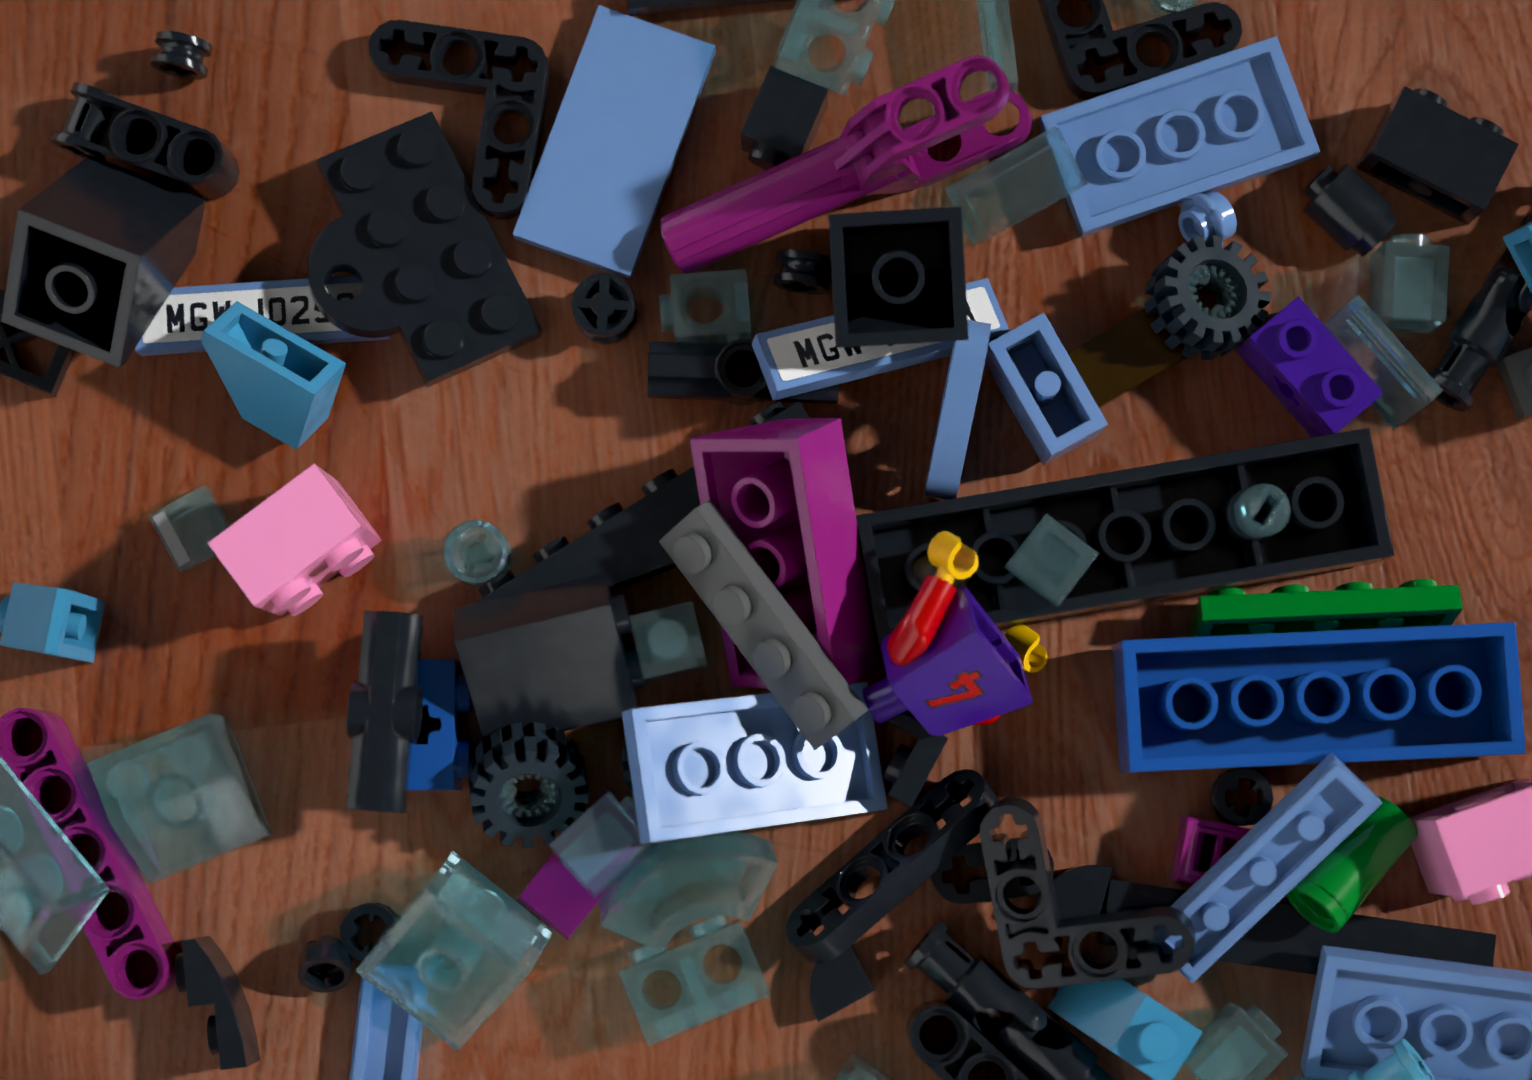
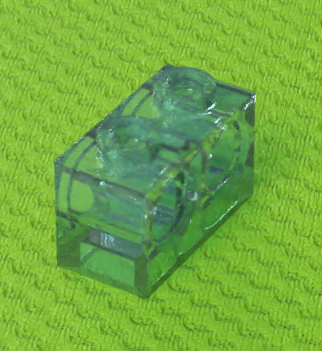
(823, 17)
(701, 994)

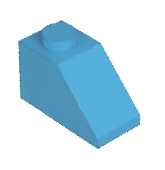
(273, 374)
(51, 621)
(1128, 1024)

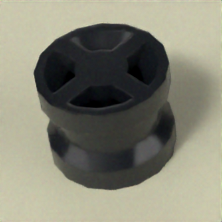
(604, 295)

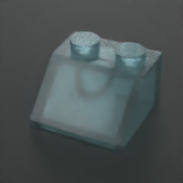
(180, 797)
(455, 951)

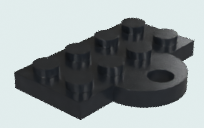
(419, 254)

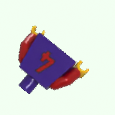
(949, 655)

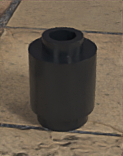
(1348, 209)

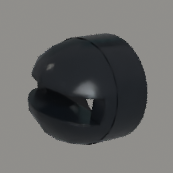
(316, 969)

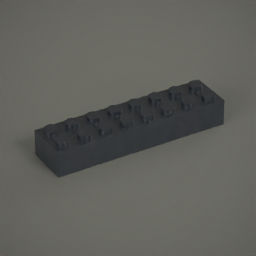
(1155, 529)

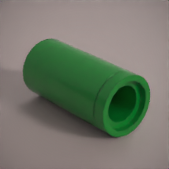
(1353, 868)

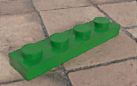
(1345, 608)

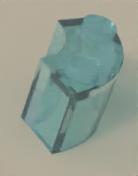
(688, 883)

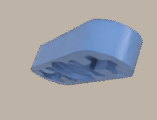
(957, 412)

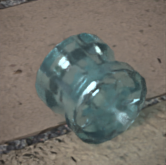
(486, 558)

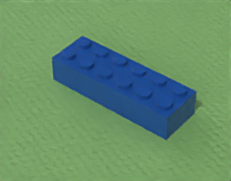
(1318, 694)

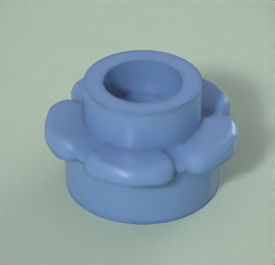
(1207, 216)

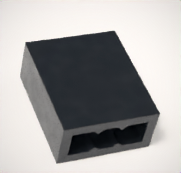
(548, 657)

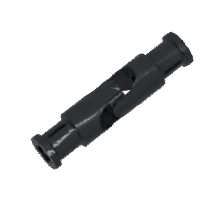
(1483, 332)
(980, 990)

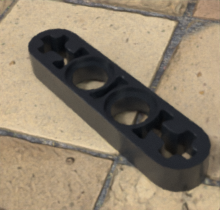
(886, 859)

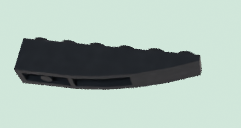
(622, 540)

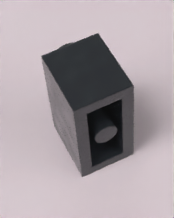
(1438, 154)

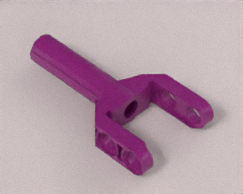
(865, 160)

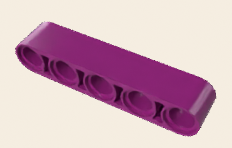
(86, 816)

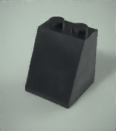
(99, 258)
(898, 277)

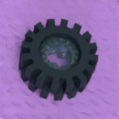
(1231, 282)
(531, 813)

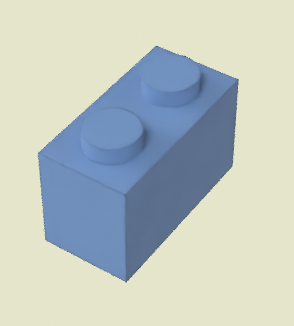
(1044, 389)

